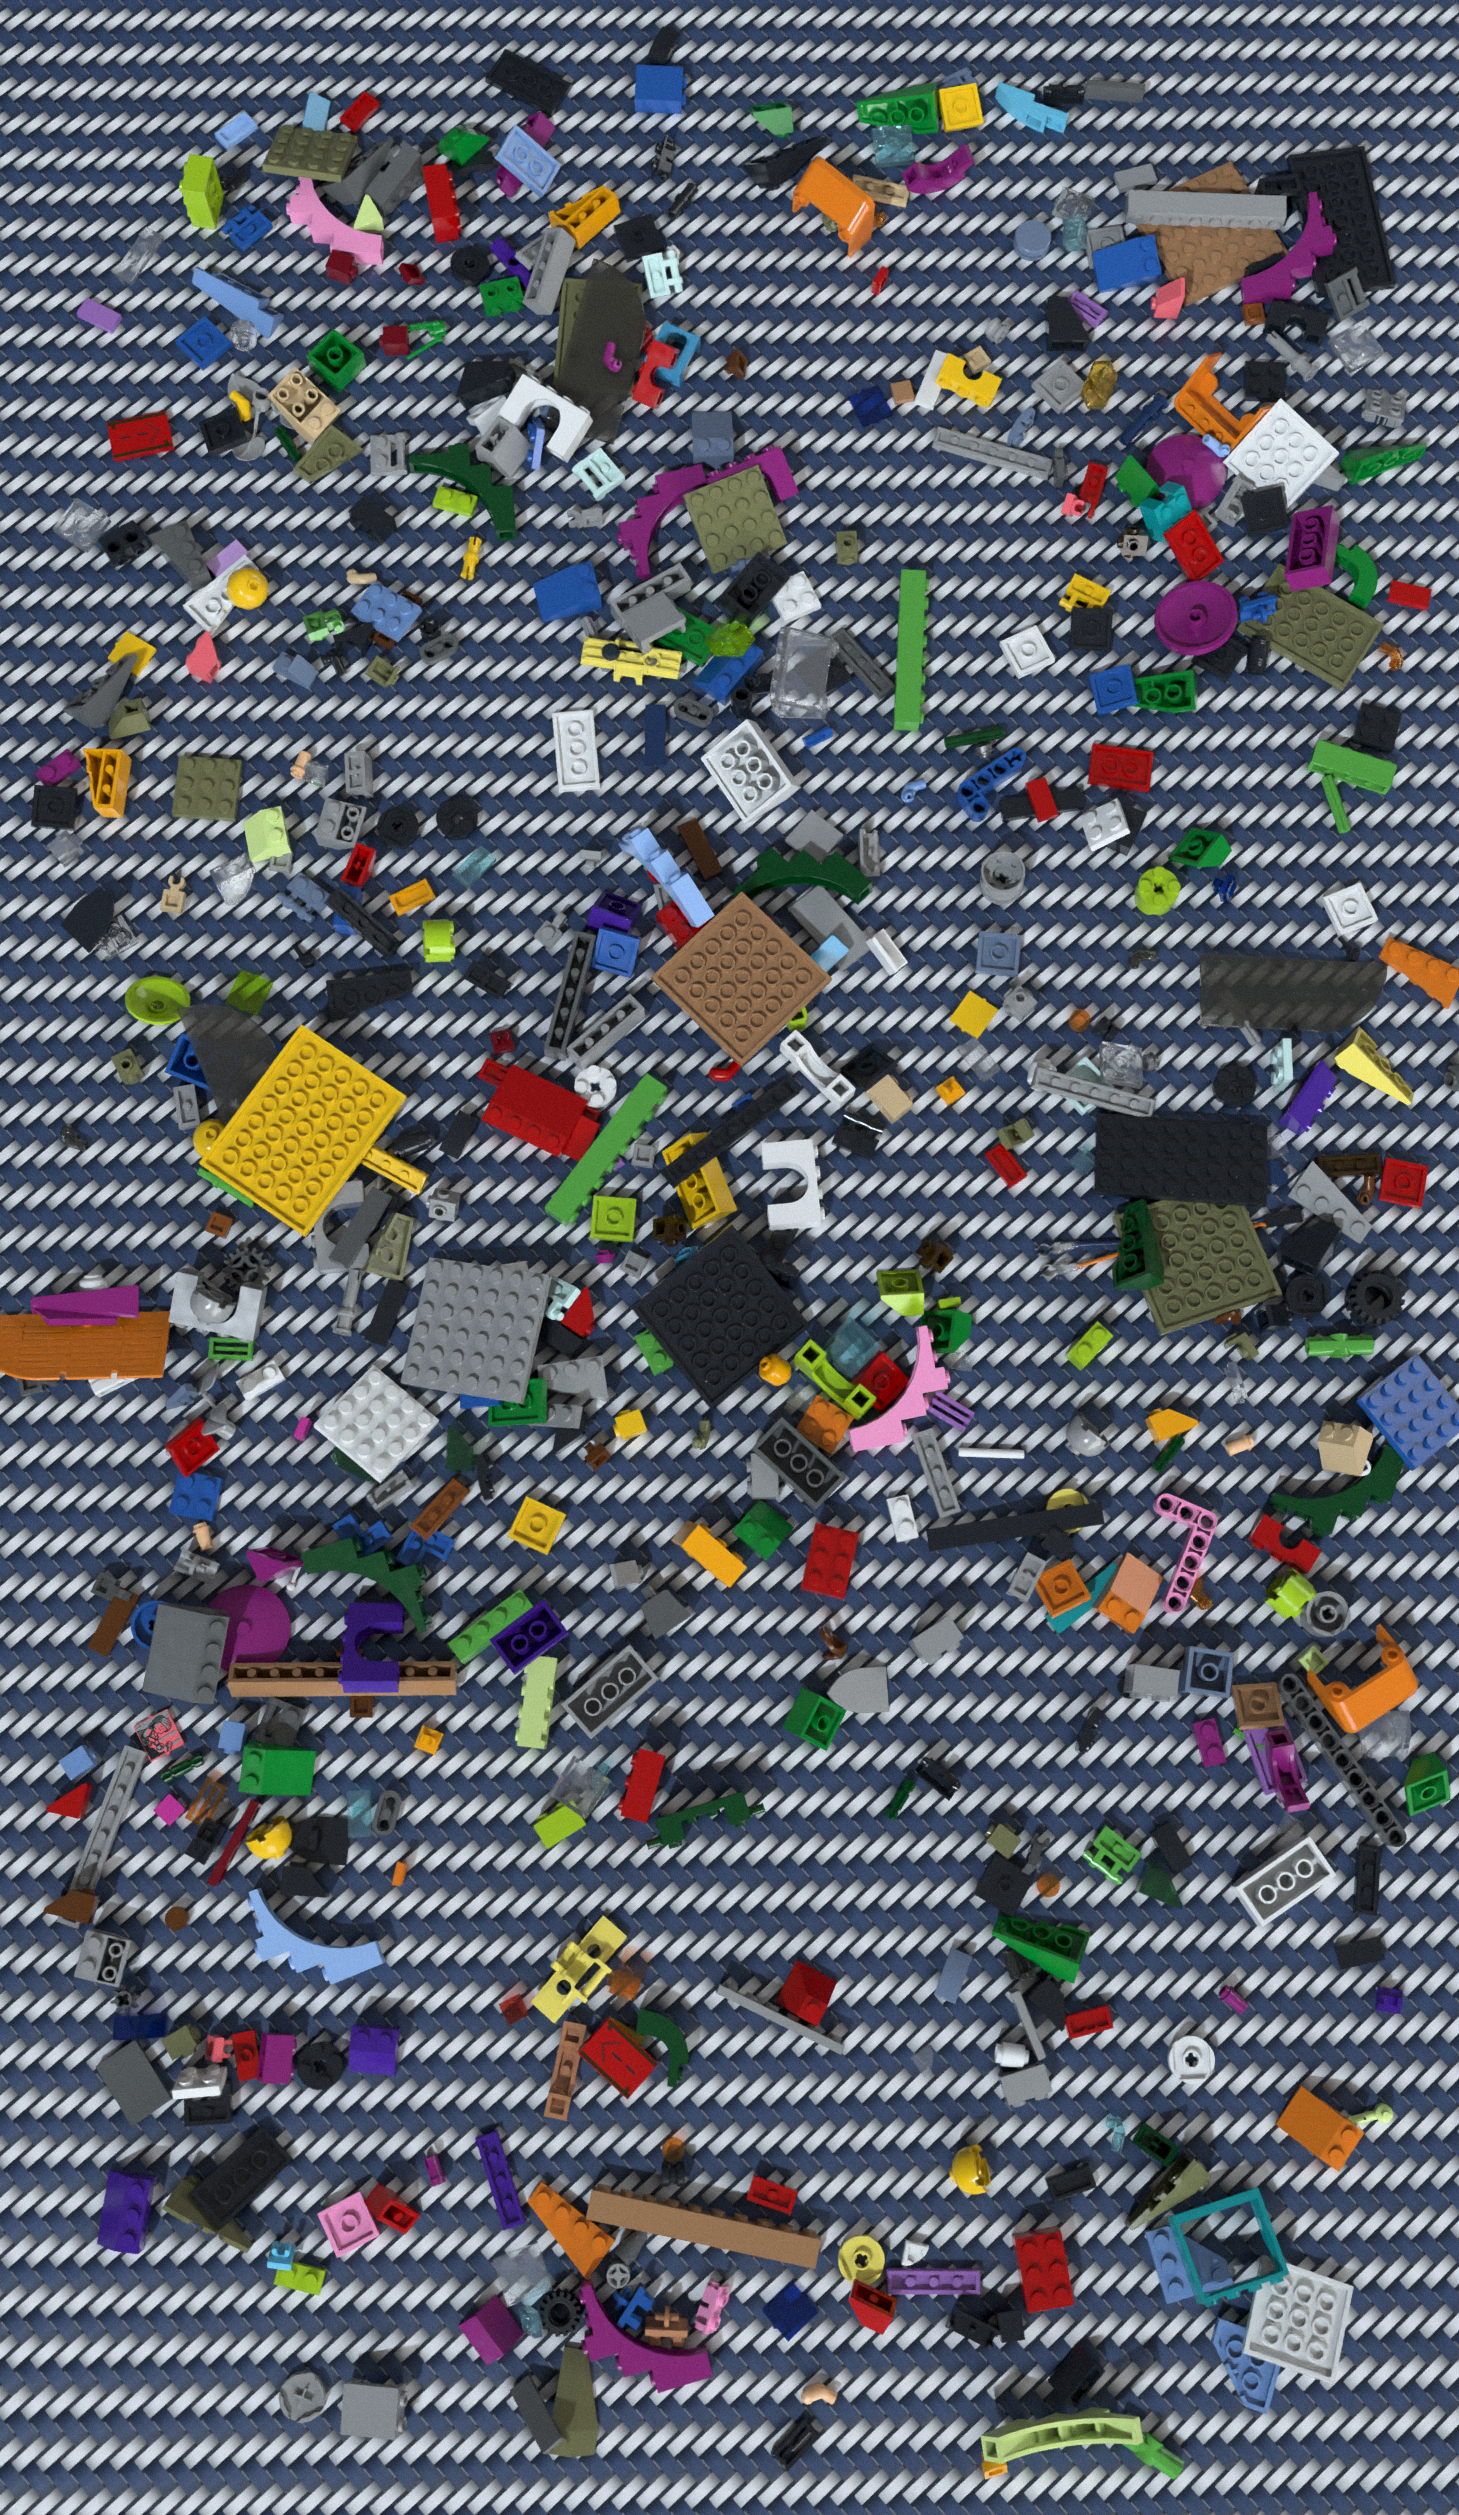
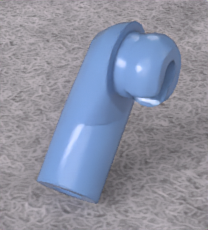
(910, 789)

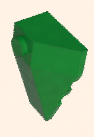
(1050, 1947)

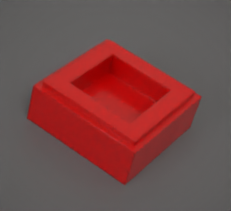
(880, 280)

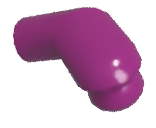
(609, 358)

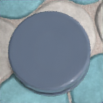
(1032, 240)

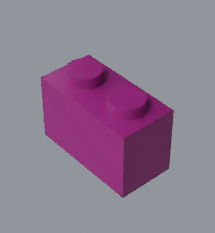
(276, 2058)

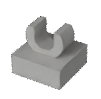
(590, 857)

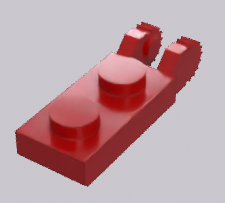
(1092, 487)

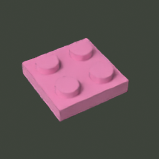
(348, 2223)

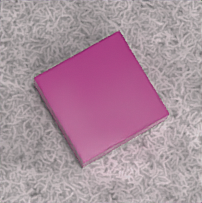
(302, 1429)
(169, 1809)

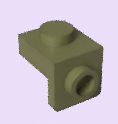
(382, 672)
(1015, 1134)

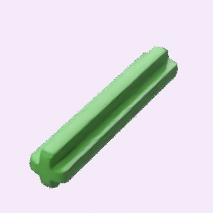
(1335, 804)

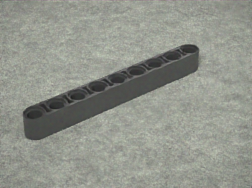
(1350, 1765)

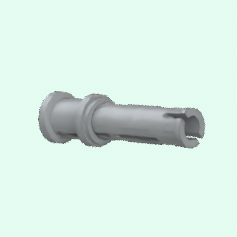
(1297, 361)
(346, 1312)

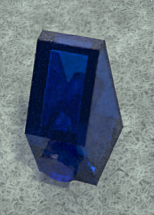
(139, 2026)

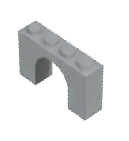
(350, 1196)
(244, 1323)

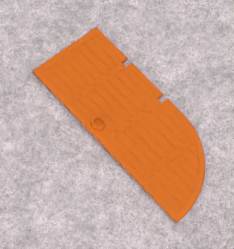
(45, 1351)

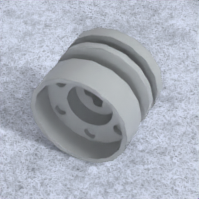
(1004, 867)

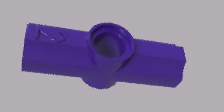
(506, 255)

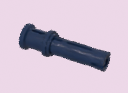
(1149, 413)

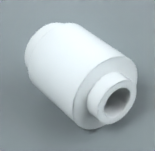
(1011, 2055)

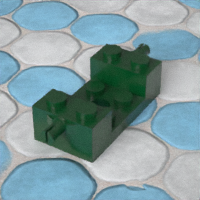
(671, 1828)

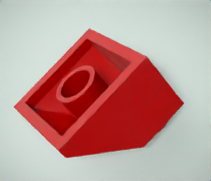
(806, 1992)

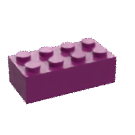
(1312, 548)

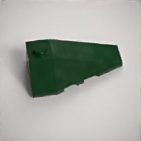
(1139, 1258)

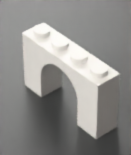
(530, 395)
(801, 1157)

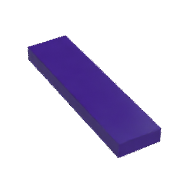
(500, 2179)

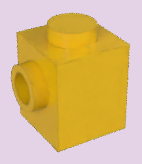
(629, 1424)

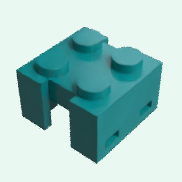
(1163, 514)

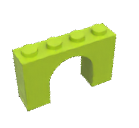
(813, 1363)

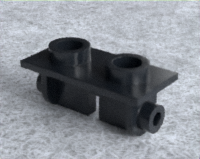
(1063, 95)
(665, 151)
(758, 682)
(931, 1773)

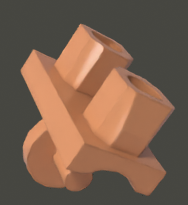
(666, 2325)

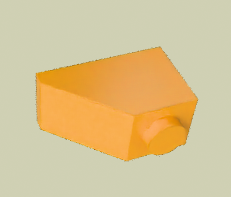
(1168, 1424)

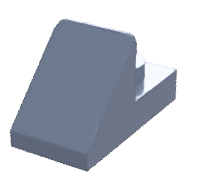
(295, 669)

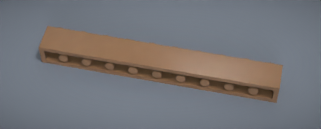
(322, 1679)
(703, 2226)

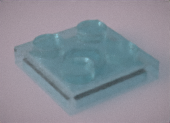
(892, 146)

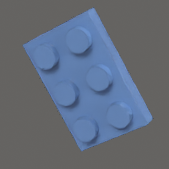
(527, 161)
(386, 611)

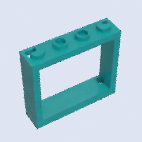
(1252, 2284)

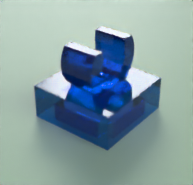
(1225, 888)

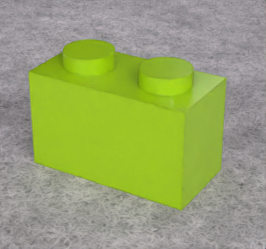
(1089, 1346)
(558, 1825)

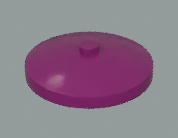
(1190, 464)
(1196, 618)
(257, 1625)

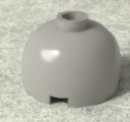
(211, 1305)
(1085, 1437)

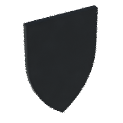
(90, 918)
(321, 1840)

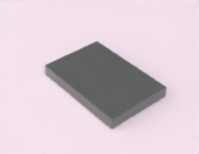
(134, 2082)

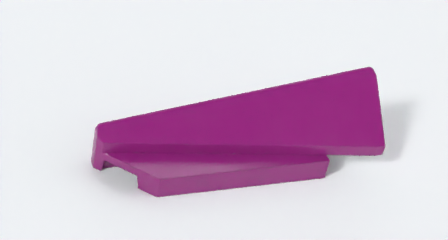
(540, 130)
(88, 1307)

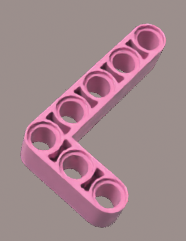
(1188, 1549)

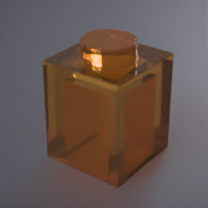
(624, 1983)

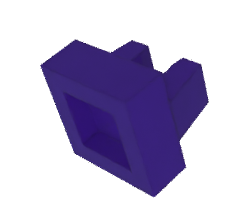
(1388, 2000)

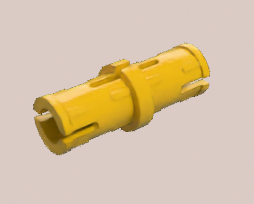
(471, 558)

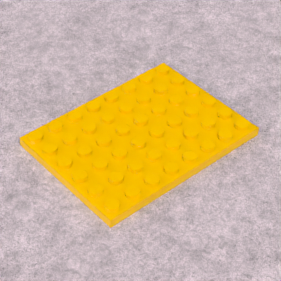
(303, 1130)

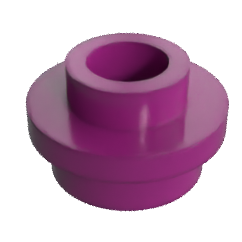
(605, 1256)

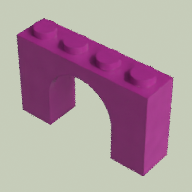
(772, 467)

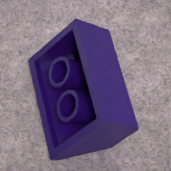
(1309, 1099)
(529, 1636)
(126, 2211)

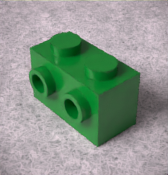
(501, 296)

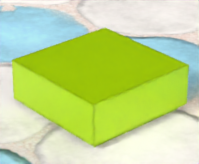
(949, 1303)

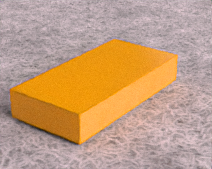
(412, 897)

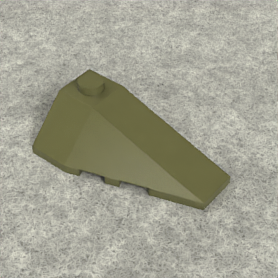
(1177, 2185)
(186, 2209)
(575, 2406)

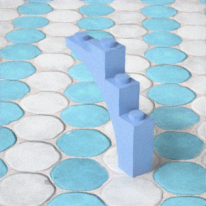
(659, 862)
(304, 1953)

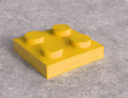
(960, 107)
(536, 1525)

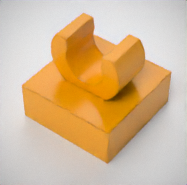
(950, 1091)
(428, 1740)
(993, 2469)

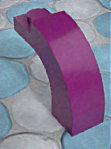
(939, 176)
(1283, 1772)

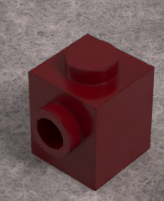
(341, 267)
(395, 340)

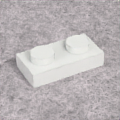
(260, 1380)
(902, 1518)

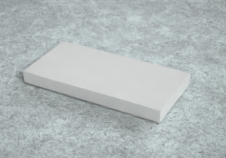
(576, 750)

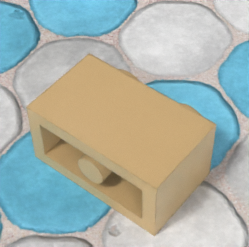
(890, 1098)

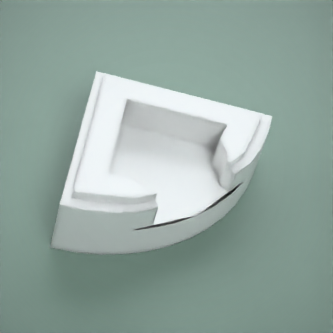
(913, 2252)

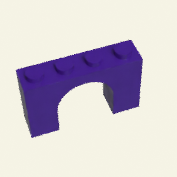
(362, 1622)

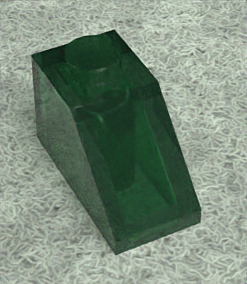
(459, 1453)
(348, 1465)
(1158, 1885)

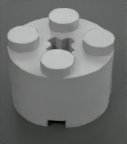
(1336, 1609)

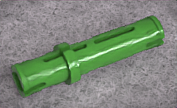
(219, 1183)

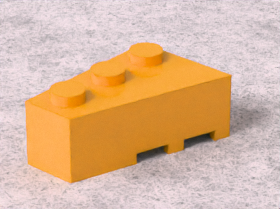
(108, 780)
(710, 1552)

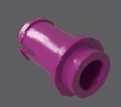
(1233, 1999)
(434, 2170)

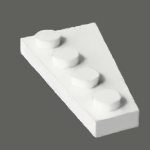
(212, 602)

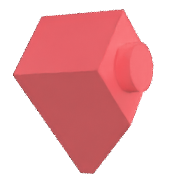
(1169, 299)

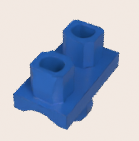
(1257, 609)
(627, 2316)

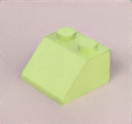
(267, 834)

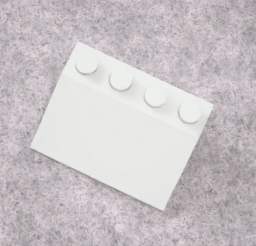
(750, 771)

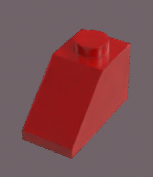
(580, 1316)
(391, 2208)
(872, 2306)

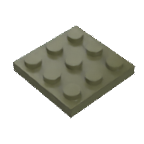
(207, 788)

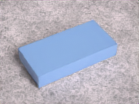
(236, 130)

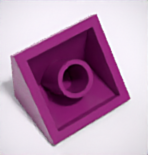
(272, 1563)
(491, 2330)

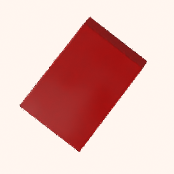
(359, 866)
(74, 1803)

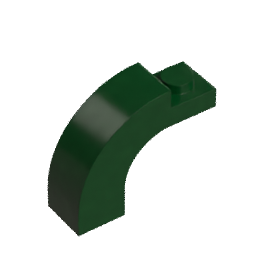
(664, 2028)

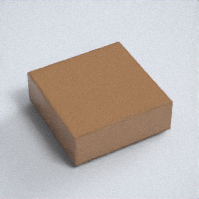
(902, 392)

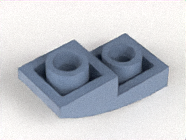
(1017, 431)
(953, 1975)

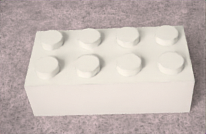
(1283, 1880)

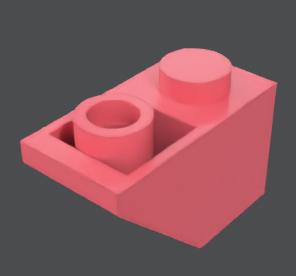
(204, 659)

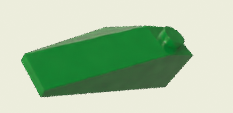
(907, 106)
(1373, 461)
(1168, 692)

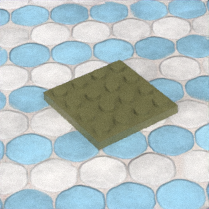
(310, 153)
(734, 519)

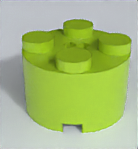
(1167, 890)
(437, 940)
(1289, 1594)

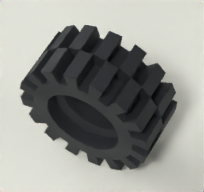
(560, 2327)

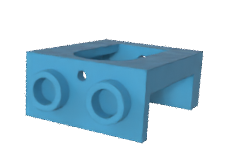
(691, 343)

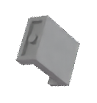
(652, 621)
(373, 2409)

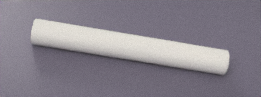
(991, 1453)

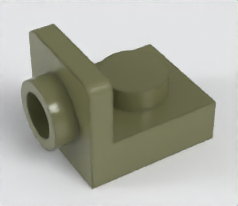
(1245, 1346)

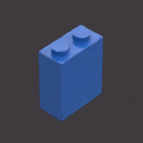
(660, 89)

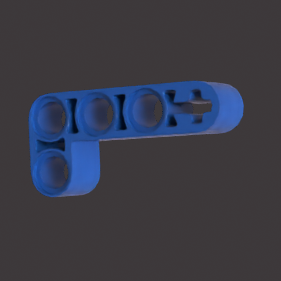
(993, 780)

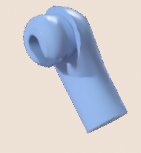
(1216, 446)

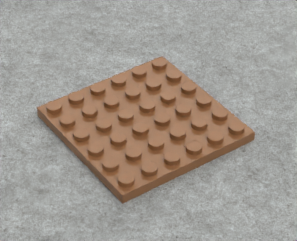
(1208, 255)
(741, 979)

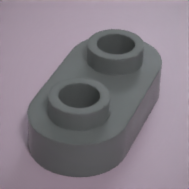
(438, 648)
(694, 711)
(387, 1812)

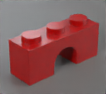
(646, 390)
(1266, 1536)

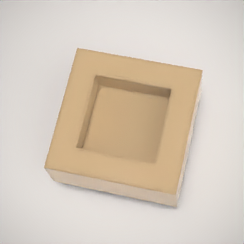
(977, 360)

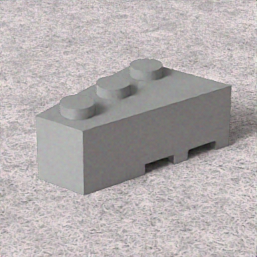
(576, 1378)

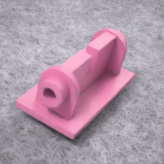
(709, 2317)

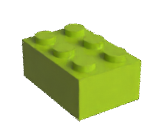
(202, 191)

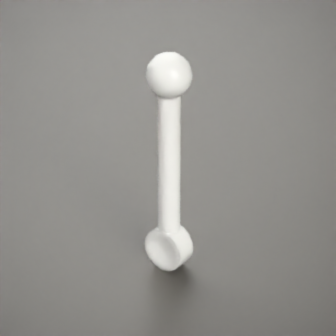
(291, 1586)

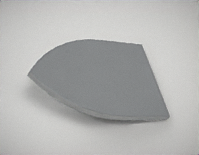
(861, 1690)

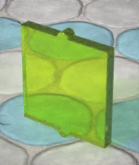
(249, 993)

